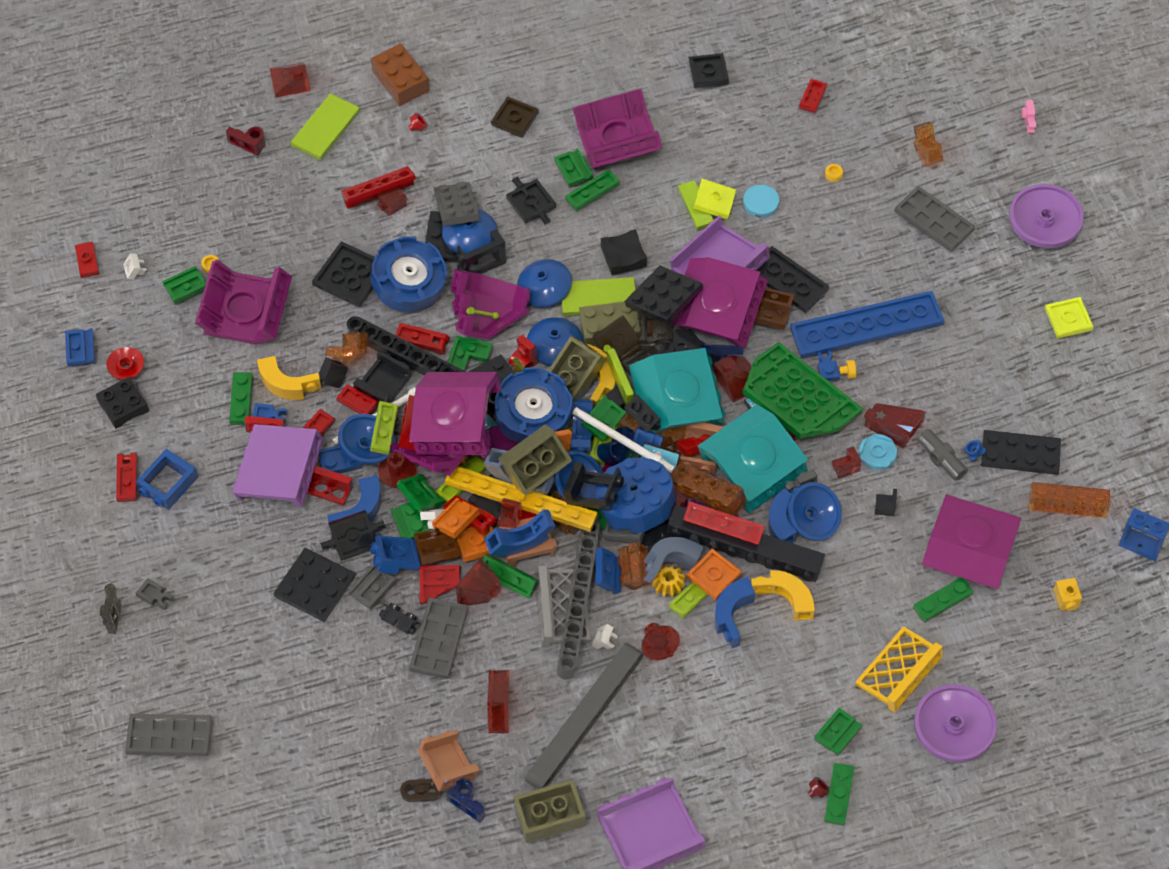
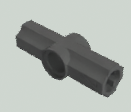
(942, 454)

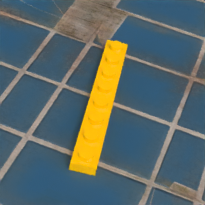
(531, 502)

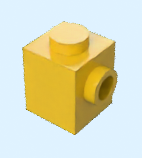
(1067, 594)

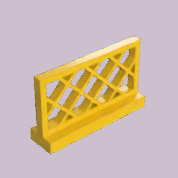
(914, 676)

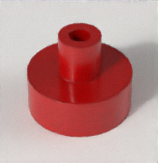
(417, 122)

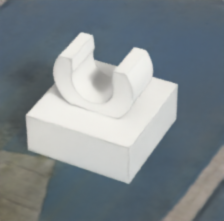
(133, 266)
(431, 515)
(602, 637)

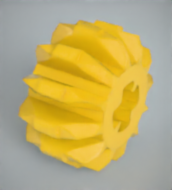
(676, 581)

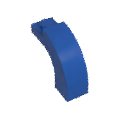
(581, 438)
(369, 501)
(778, 522)
(520, 539)
(733, 597)

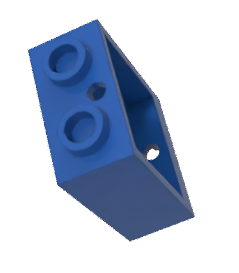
(168, 458)
(1132, 538)

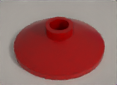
(125, 357)

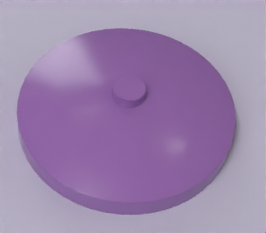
(1046, 216)
(955, 723)

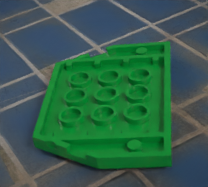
(798, 394)

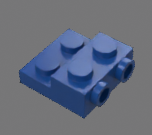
(394, 553)

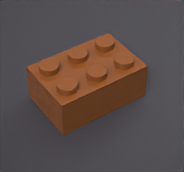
(400, 74)

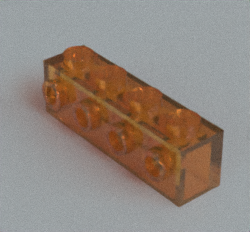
(708, 489)
(1069, 499)

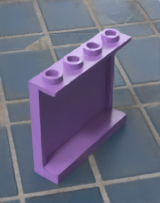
(721, 244)
(278, 463)
(650, 827)

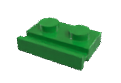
(573, 168)
(184, 285)
(607, 413)
(408, 520)
(838, 732)

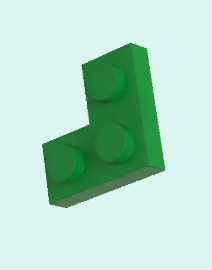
(466, 349)

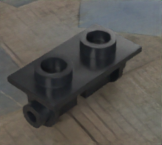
(643, 414)
(406, 621)

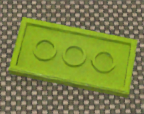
(325, 126)
(596, 292)

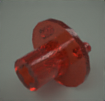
(395, 468)
(659, 641)

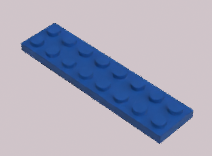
(866, 324)

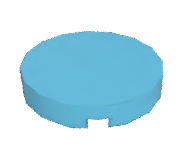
(761, 201)
(877, 452)

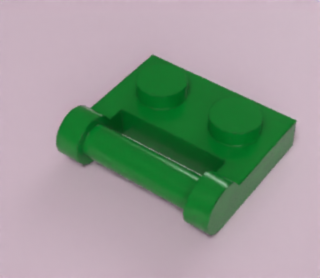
(420, 493)

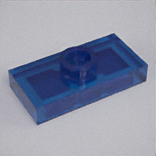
(723, 350)

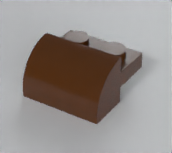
(775, 308)
(435, 546)

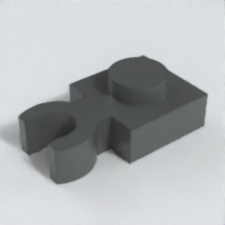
(803, 478)
(153, 592)

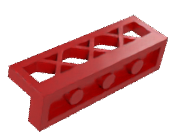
(369, 190)
(330, 479)
(723, 523)

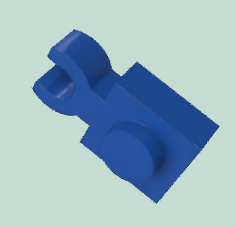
(828, 368)
(268, 411)

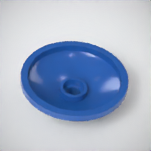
(469, 236)
(548, 289)
(548, 345)
(357, 432)
(590, 465)
(823, 509)

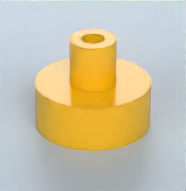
(849, 369)

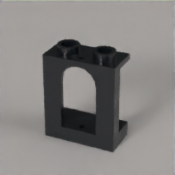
(496, 247)
(580, 476)

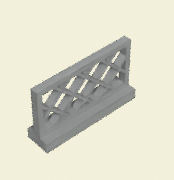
(546, 608)

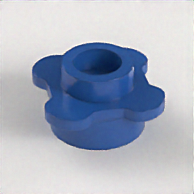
(974, 445)

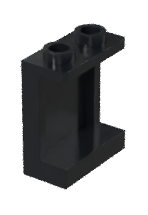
(384, 378)

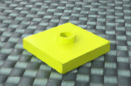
(714, 198)
(1068, 317)

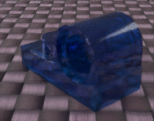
(614, 451)
(464, 801)

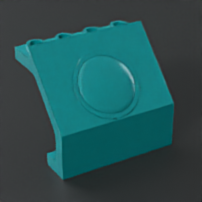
(679, 388)
(755, 455)

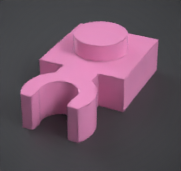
(1028, 113)

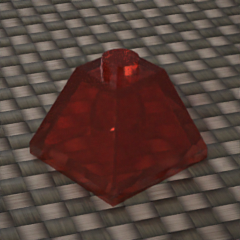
(289, 79)
(732, 375)
(478, 585)

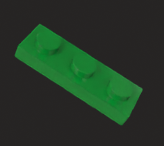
(592, 190)
(240, 397)
(511, 576)
(943, 599)
(839, 794)

